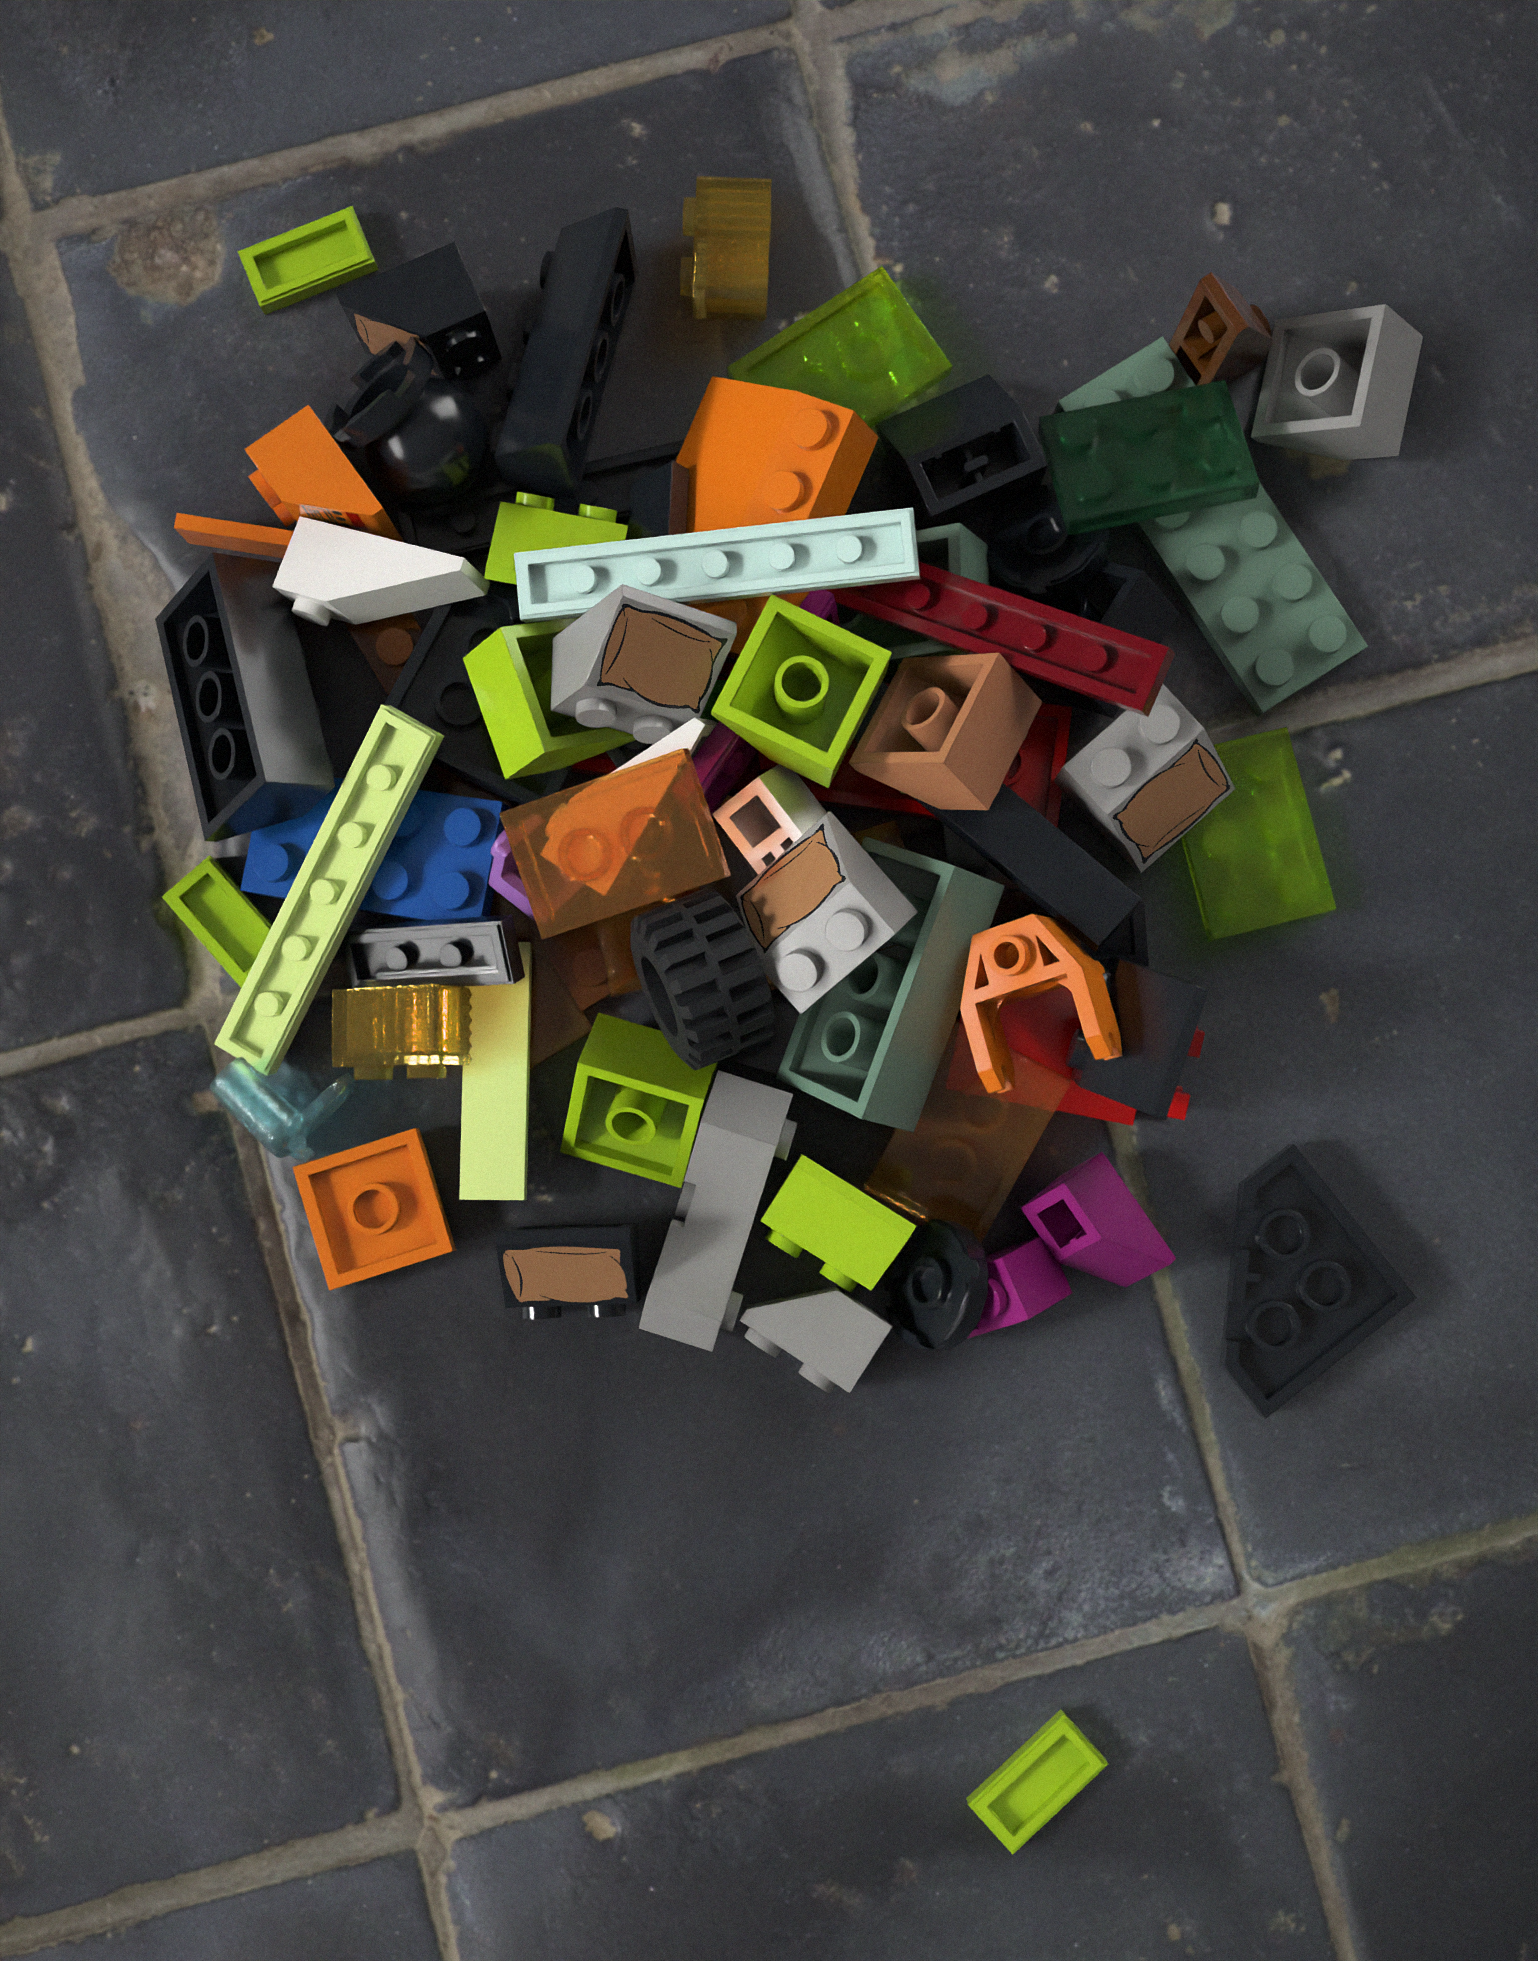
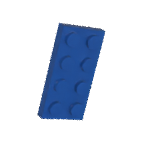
(430, 871)

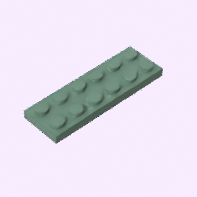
(1236, 565)

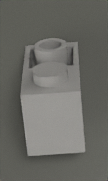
(823, 1330)

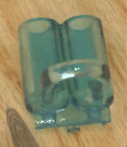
(270, 1114)

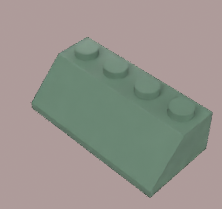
(886, 1024)

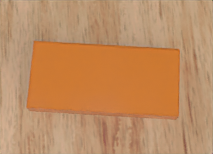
(233, 535)

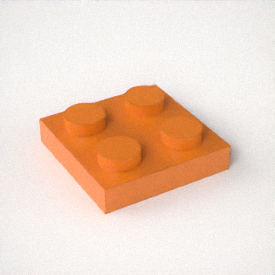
(374, 1208)

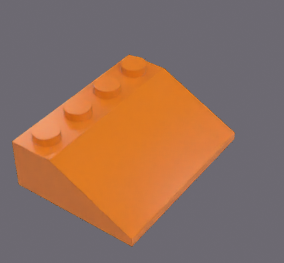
(768, 460)

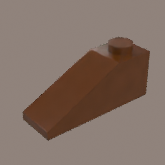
(1220, 333)

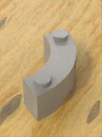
(720, 1197)

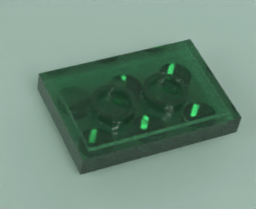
(1147, 457)

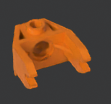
(1021, 963)

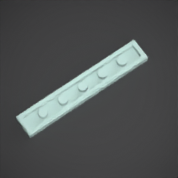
(722, 563)

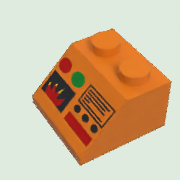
(311, 478)

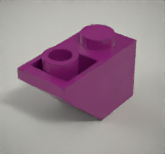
(1098, 1225)
(1020, 1285)

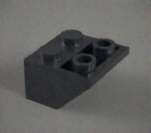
(963, 453)

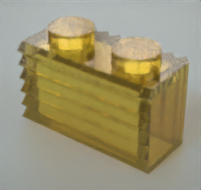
(730, 248)
(401, 1029)

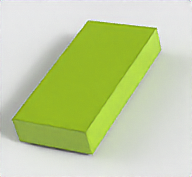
(308, 260)
(220, 916)
(1036, 1781)

